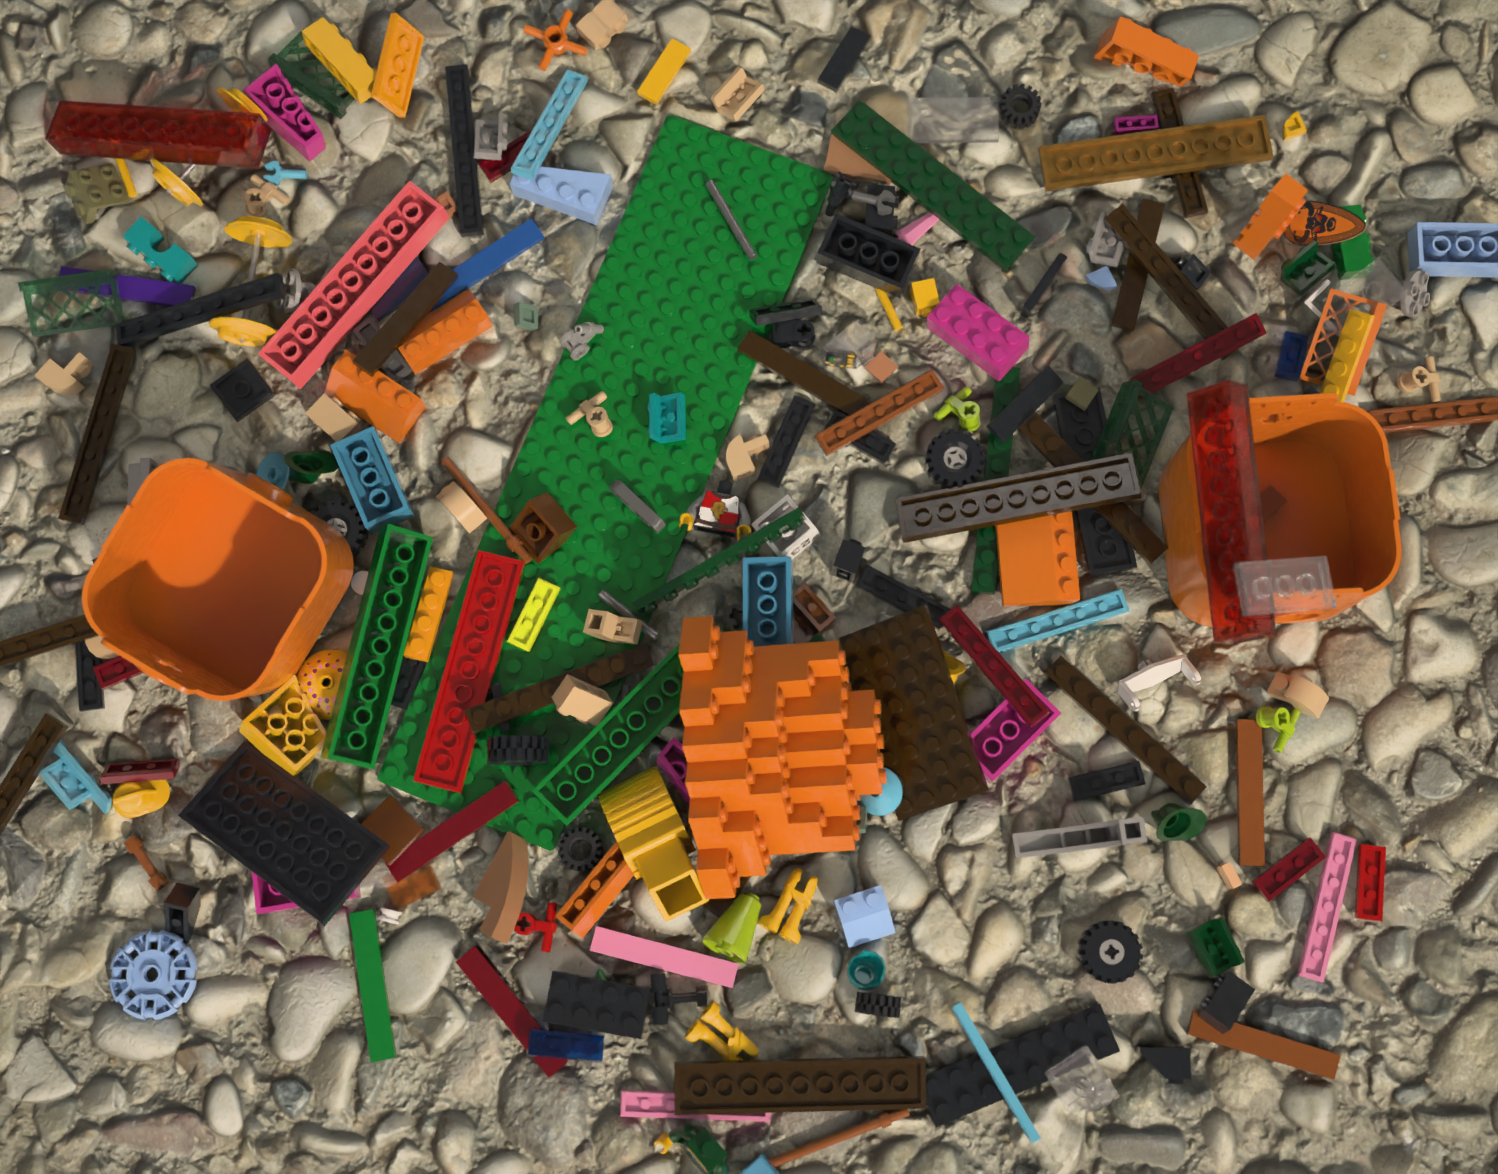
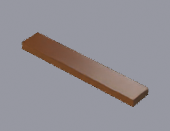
(879, 412)
(1437, 414)
(1250, 793)
(1268, 1046)

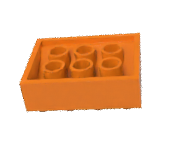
(1038, 561)

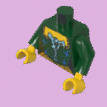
(698, 1146)

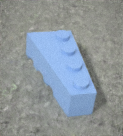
(566, 191)

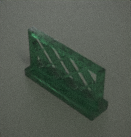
(306, 82)
(70, 282)
(1118, 422)

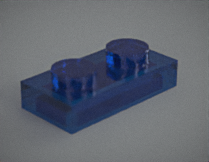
(1291, 356)

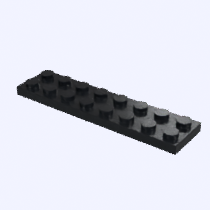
(1102, 545)
(1023, 1061)

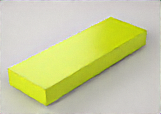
(533, 615)

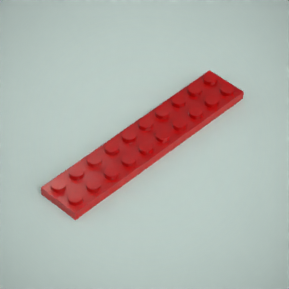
(469, 670)

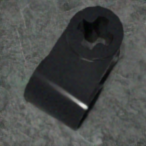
(790, 333)

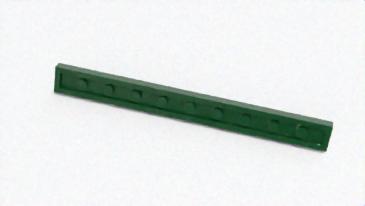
(996, 466)

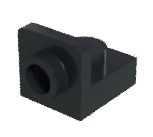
(1192, 269)

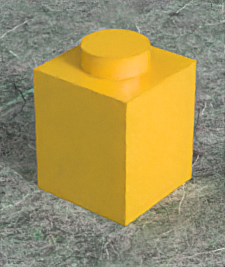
(924, 296)

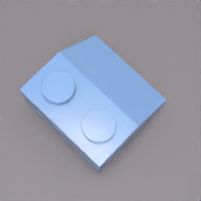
(864, 916)

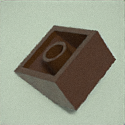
(542, 527)

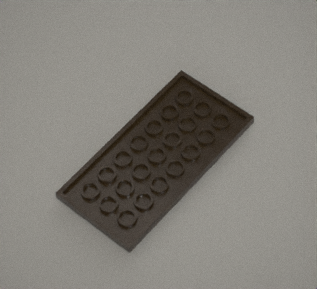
(920, 711)

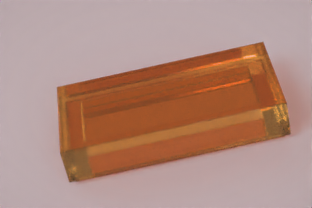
(414, 888)

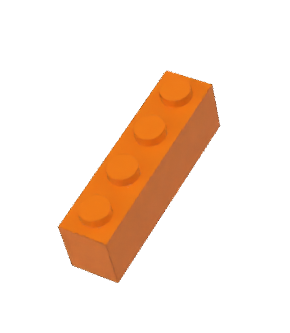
(596, 892)

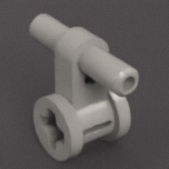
(577, 338)

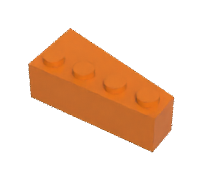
(1146, 52)
(1272, 216)

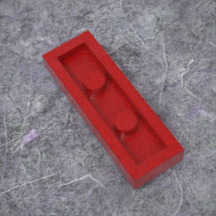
(1370, 882)

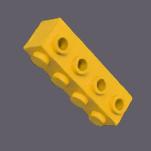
(340, 58)

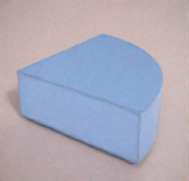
(1102, 279)

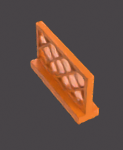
(1376, 309)

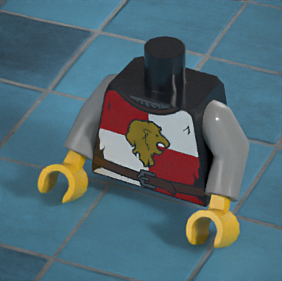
(718, 513)

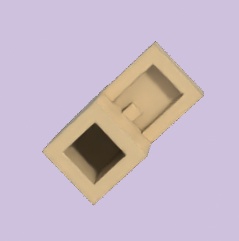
(65, 380)
(739, 453)
(461, 506)
(612, 627)
(1300, 693)

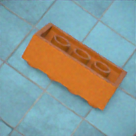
(444, 331)
(374, 398)

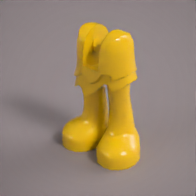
(801, 902)
(736, 1038)

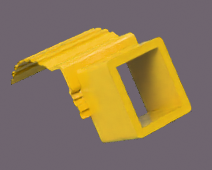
(654, 841)

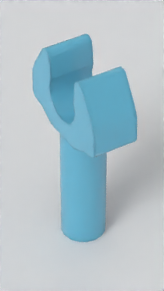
(282, 173)

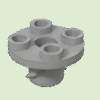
(295, 291)
(1418, 296)

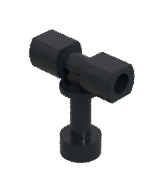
(665, 998)

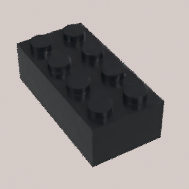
(868, 255)
(597, 1004)

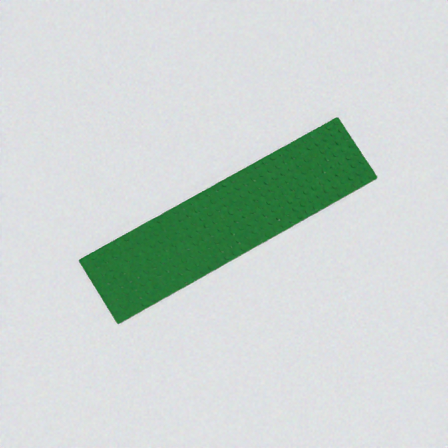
(672, 322)

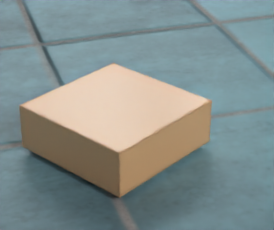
(1229, 875)

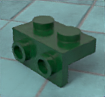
(1306, 268)
(1215, 946)

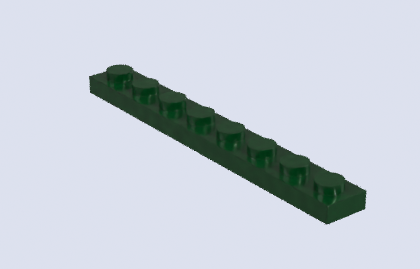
(711, 566)

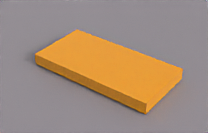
(397, 65)

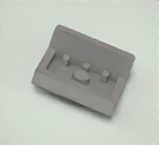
(490, 139)
(1105, 246)

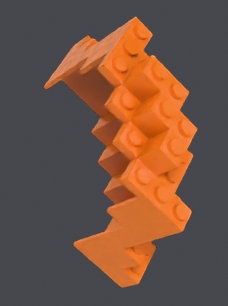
(772, 751)

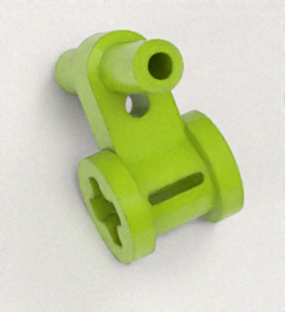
(967, 411)
(1279, 720)

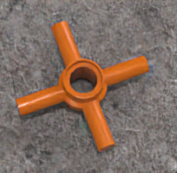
(554, 32)

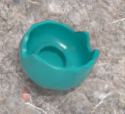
(866, 970)

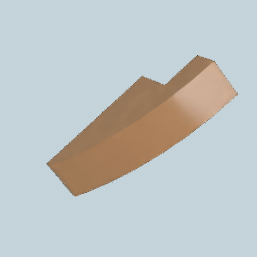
(504, 887)

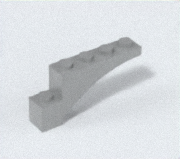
(1079, 837)

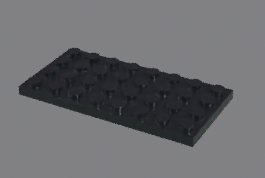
(284, 832)

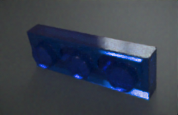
(565, 1045)

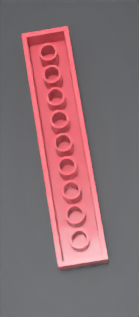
(354, 285)

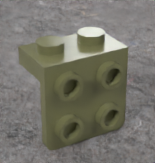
(95, 189)

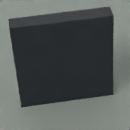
(242, 390)

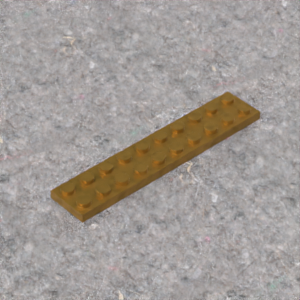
(1155, 153)

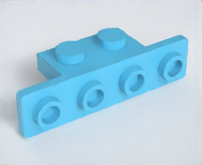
(72, 782)

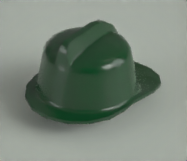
(309, 465)
(1178, 823)

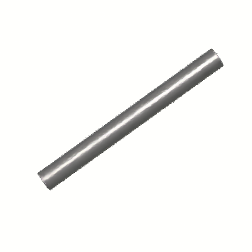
(731, 220)

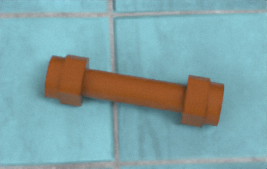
(135, 846)

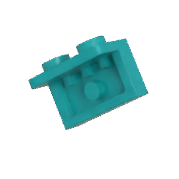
(667, 417)

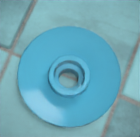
(274, 469)
(886, 802)

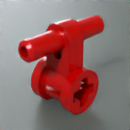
(547, 926)

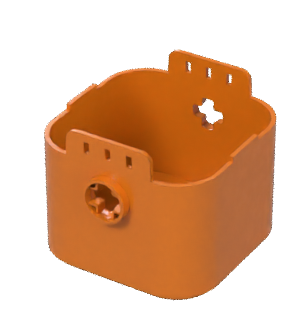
(1338, 493)
(216, 581)

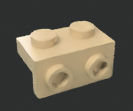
(736, 94)

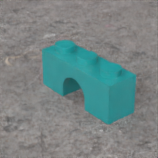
(174, 262)

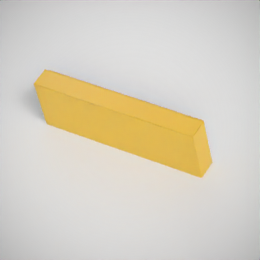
(664, 71)

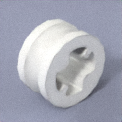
(389, 915)

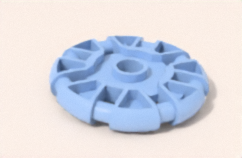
(167, 979)

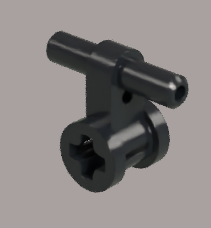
(840, 188)

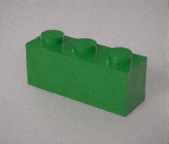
(1353, 254)

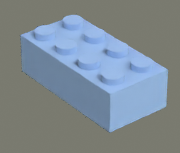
(1454, 249)

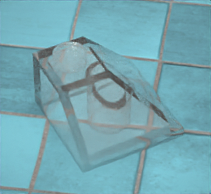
(1081, 1083)

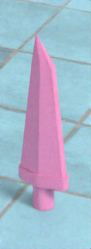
(916, 229)

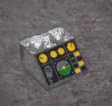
(850, 348)

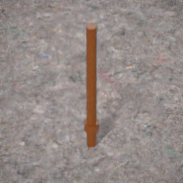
(513, 541)
(884, 1119)

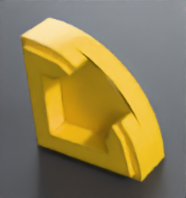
(1293, 127)

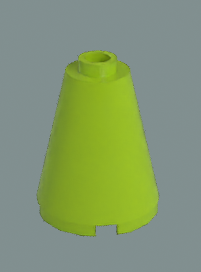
(735, 929)

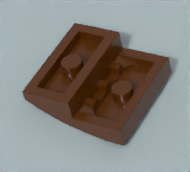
(809, 614)
(394, 827)

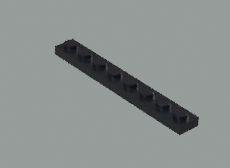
(463, 150)
(200, 310)

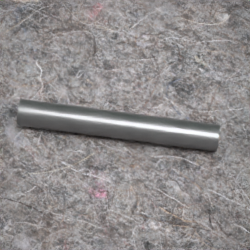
(626, 612)

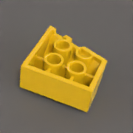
(286, 728)

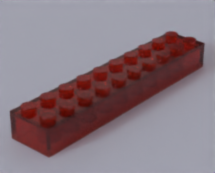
(159, 133)
(1228, 504)

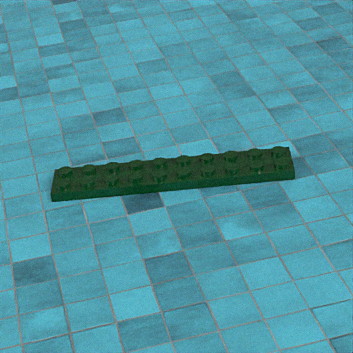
(933, 185)

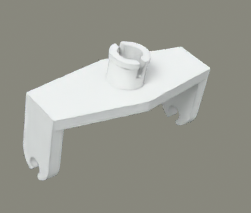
(1328, 325)
(1153, 674)

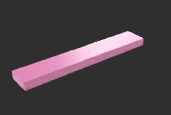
(1327, 907)
(664, 957)
(662, 1105)

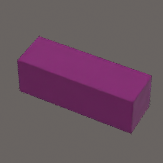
(1134, 124)

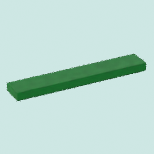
(372, 985)

